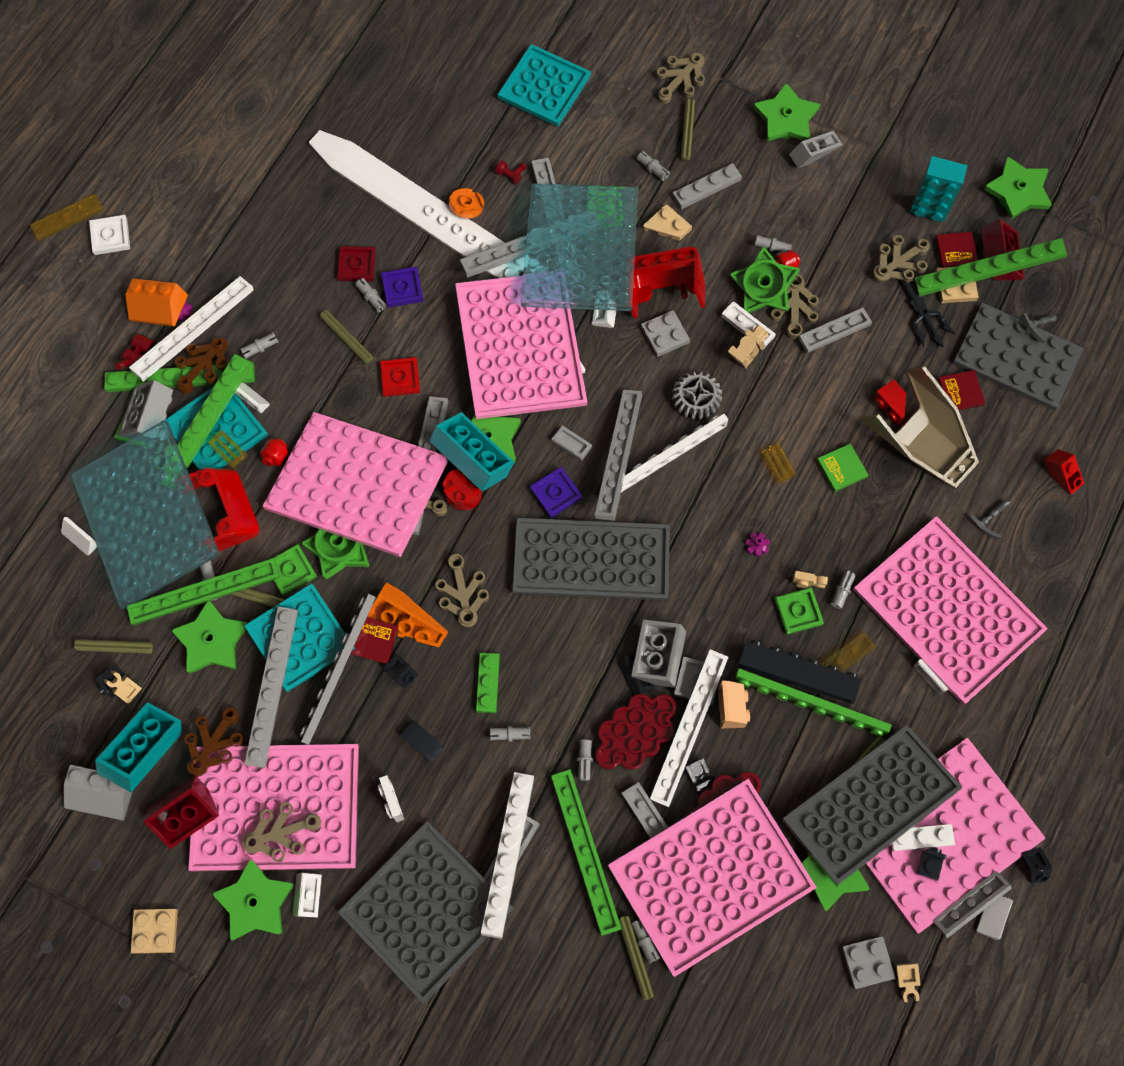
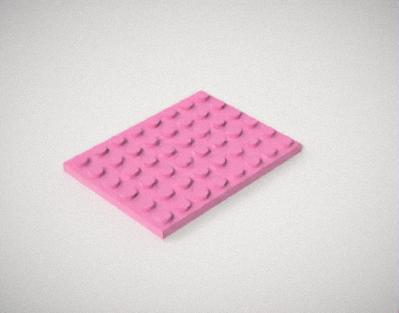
(517, 354)
(356, 483)
(950, 610)
(307, 777)
(987, 833)
(711, 877)

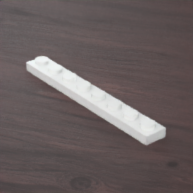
(191, 329)
(673, 451)
(688, 728)
(507, 856)

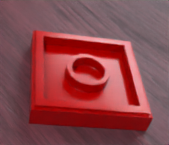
(400, 377)

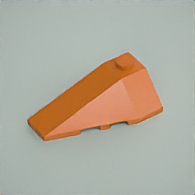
(398, 609)

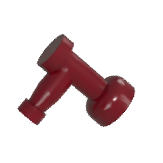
(502, 168)

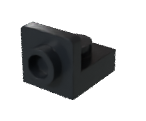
(400, 671)
(103, 687)
(931, 863)
(1037, 865)

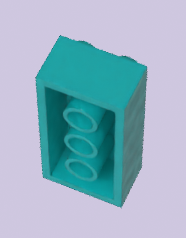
(938, 189)
(471, 451)
(138, 747)

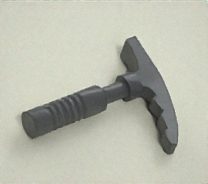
(1031, 324)
(981, 524)

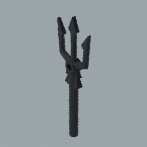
(924, 314)

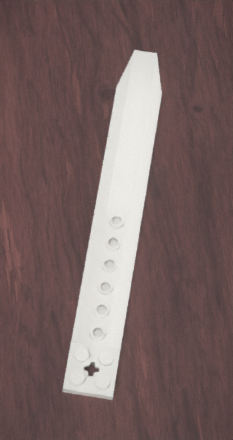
(409, 200)

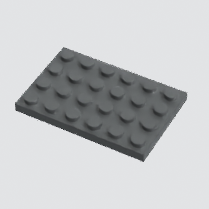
(1012, 357)

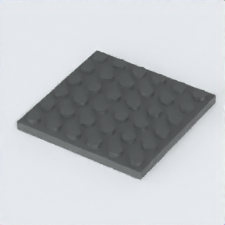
(422, 912)

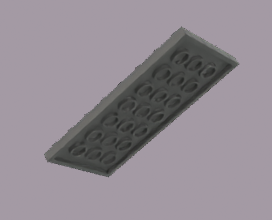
(591, 559)
(871, 805)

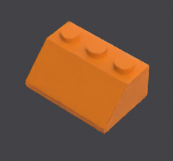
(154, 302)

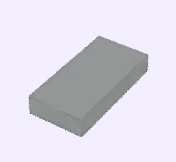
(571, 443)

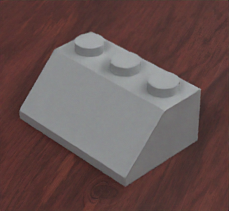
(145, 408)
(659, 653)
(94, 794)

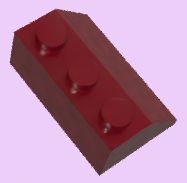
(1000, 239)
(181, 812)

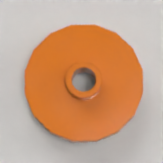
(466, 203)

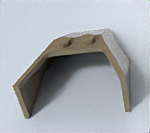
(933, 434)

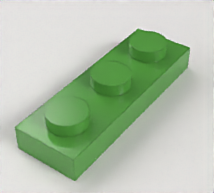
(488, 683)

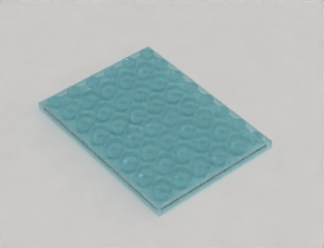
(580, 247)
(145, 515)

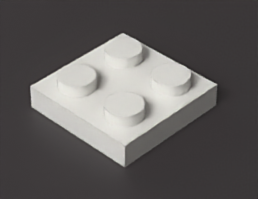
(109, 234)
(387, 792)

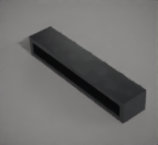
(800, 672)

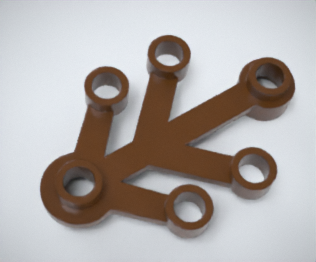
(218, 347)
(212, 744)

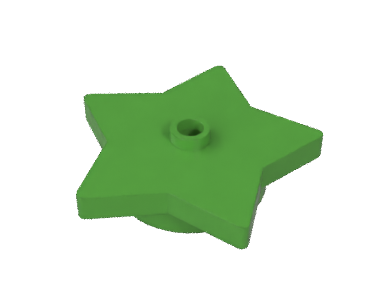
(787, 115)
(1020, 188)
(765, 270)
(501, 432)
(336, 552)
(217, 651)
(826, 890)
(269, 897)

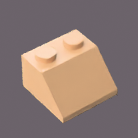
(732, 705)

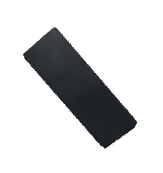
(635, 685)

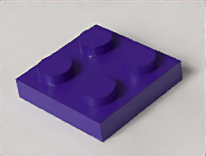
(402, 287)
(556, 492)

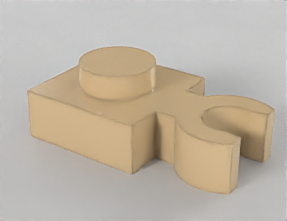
(807, 580)
(124, 687)
(908, 977)

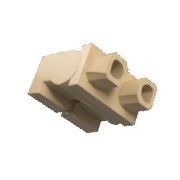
(749, 346)

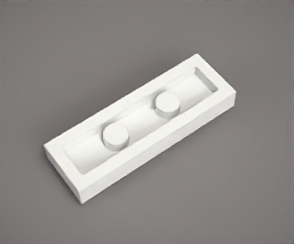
(743, 320)
(925, 838)

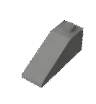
(815, 148)

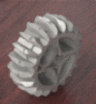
(680, 393)

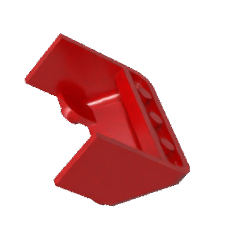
(667, 270)
(241, 520)

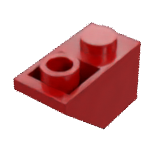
(892, 401)
(1064, 470)

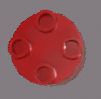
(461, 491)

